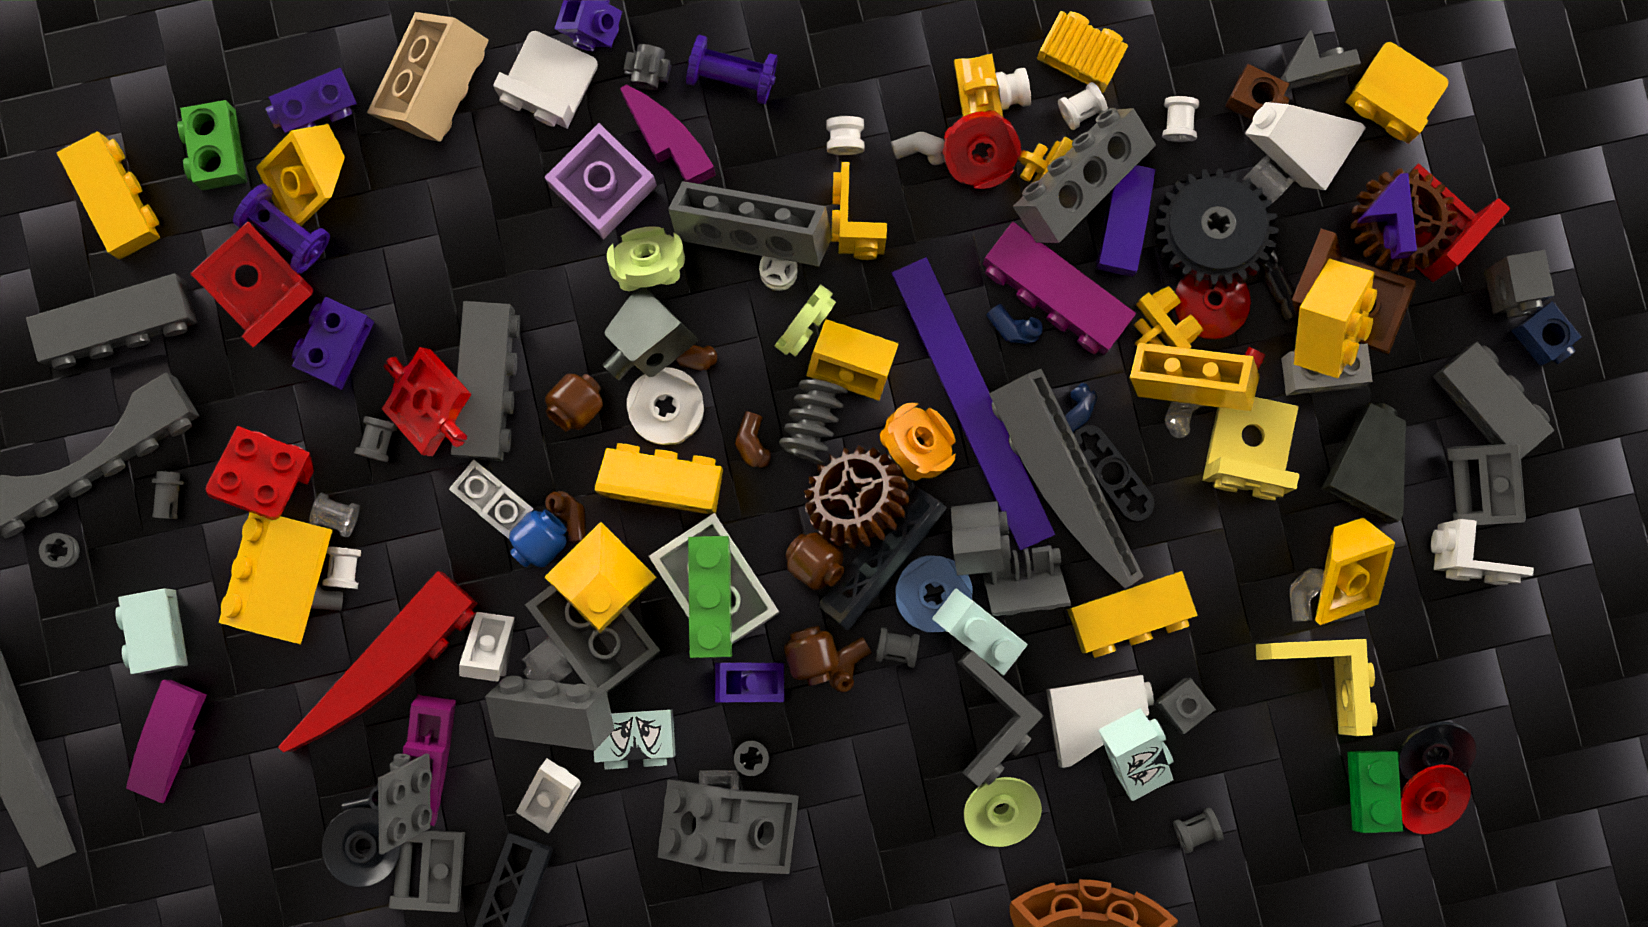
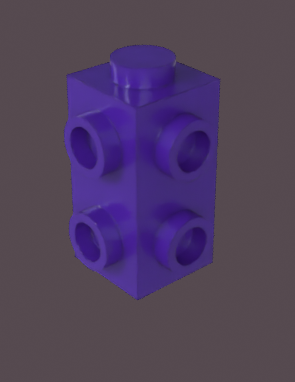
(312, 101)

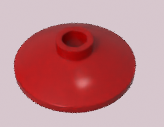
(1215, 320)
(1434, 799)

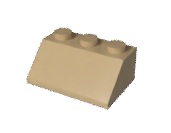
(429, 75)

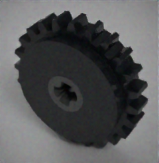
(1208, 252)

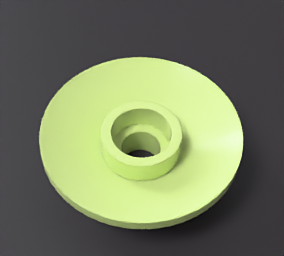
(1007, 823)

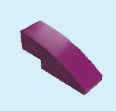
(668, 137)
(431, 733)
(164, 739)

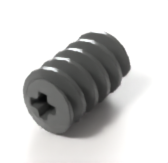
(812, 419)

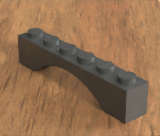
(151, 415)

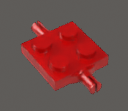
(426, 401)

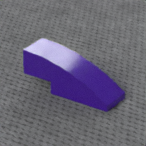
(1126, 222)

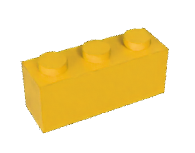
(110, 194)
(1195, 376)
(1133, 614)

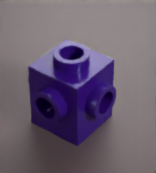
(589, 23)

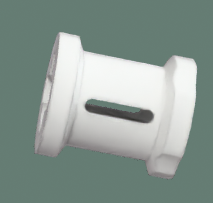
(1082, 105)
(1180, 119)
(342, 568)

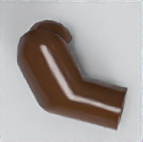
(569, 511)
(842, 676)

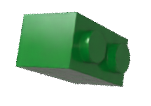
(1375, 791)

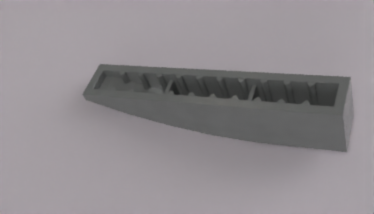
(1062, 472)
(25, 782)

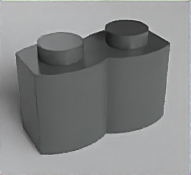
(979, 538)

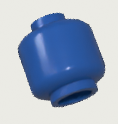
(537, 538)

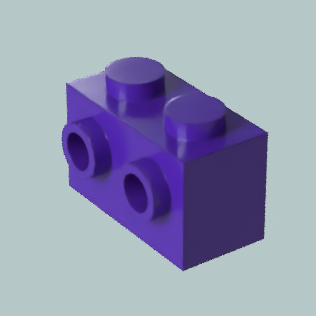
(332, 342)

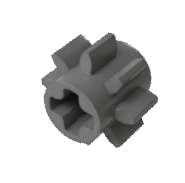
(647, 67)

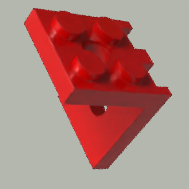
(1470, 230)
(266, 302)

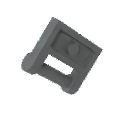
(1499, 480)
(439, 873)

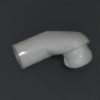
(922, 143)

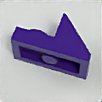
(1396, 208)
(749, 682)

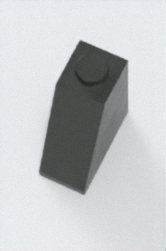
(1372, 464)

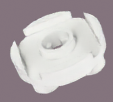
(673, 427)

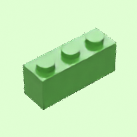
(710, 597)

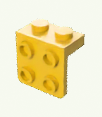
(1398, 92)
(856, 238)

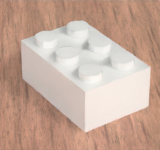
(749, 600)

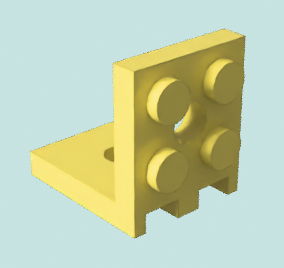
(1257, 468)
(1352, 678)

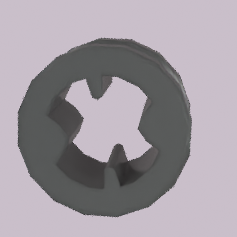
(62, 561)
(759, 767)

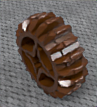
(1435, 223)
(875, 506)

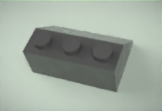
(597, 657)

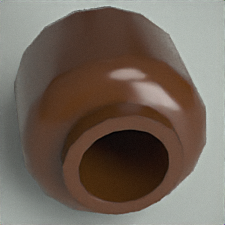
(574, 401)
(815, 561)
(811, 655)

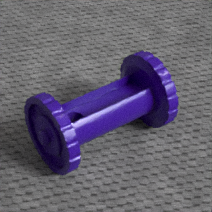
(731, 69)
(281, 228)

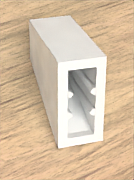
(1304, 141)
(1085, 708)

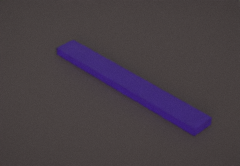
(972, 403)

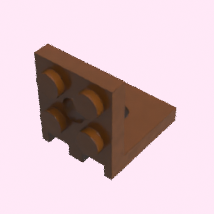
(1392, 291)

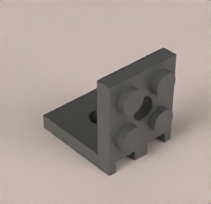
(1013, 735)
(727, 828)

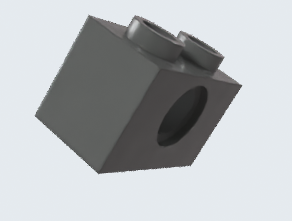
(1519, 284)

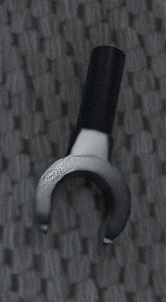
(368, 801)

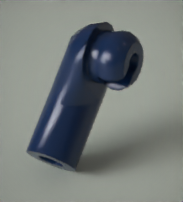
(1015, 330)
(1082, 411)

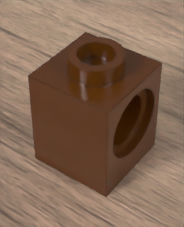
(1256, 79)

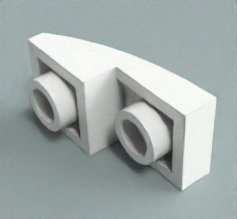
(490, 498)

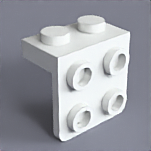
(547, 80)
(1454, 554)

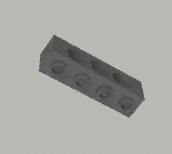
(1084, 175)
(751, 223)

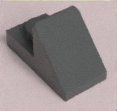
(1309, 68)

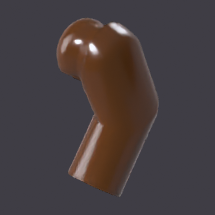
(698, 358)
(749, 444)

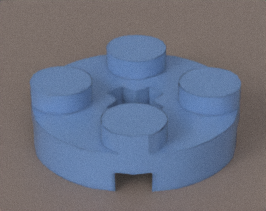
(911, 590)

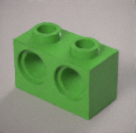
(221, 142)

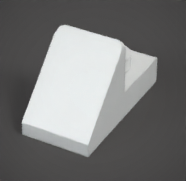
(487, 647)
(548, 795)

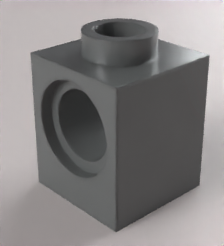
(1184, 705)

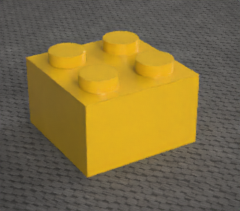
(1334, 318)

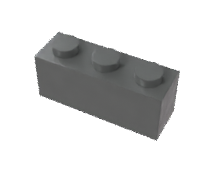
(1493, 399)
(550, 712)

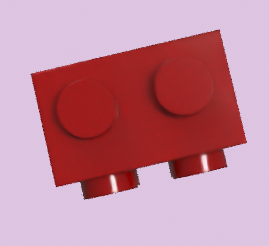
(259, 473)

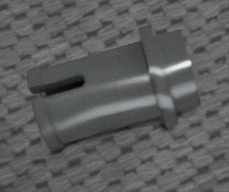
(166, 494)

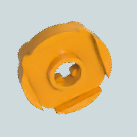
(917, 459)

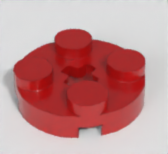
(975, 129)

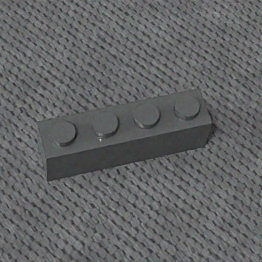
(112, 321)
(485, 371)

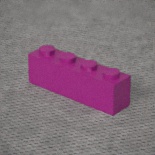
(1057, 289)

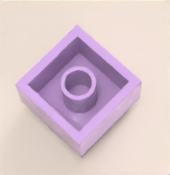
(601, 181)

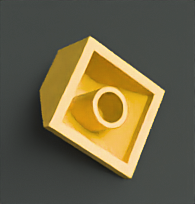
(303, 171)
(1353, 570)
(600, 577)

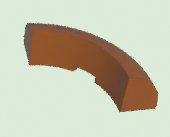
(1087, 905)

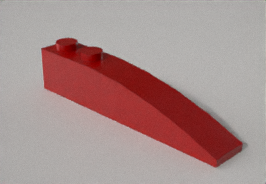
(392, 657)

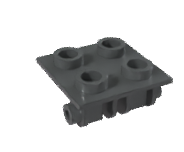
(1027, 584)
(404, 801)

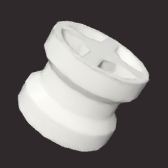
(1014, 88)
(845, 135)
(778, 266)

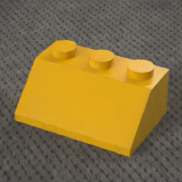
(660, 479)
(275, 577)

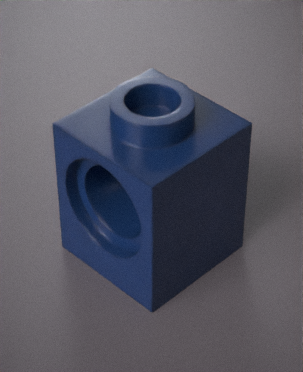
(1530, 335)

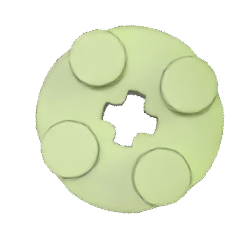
(634, 271)
(813, 311)

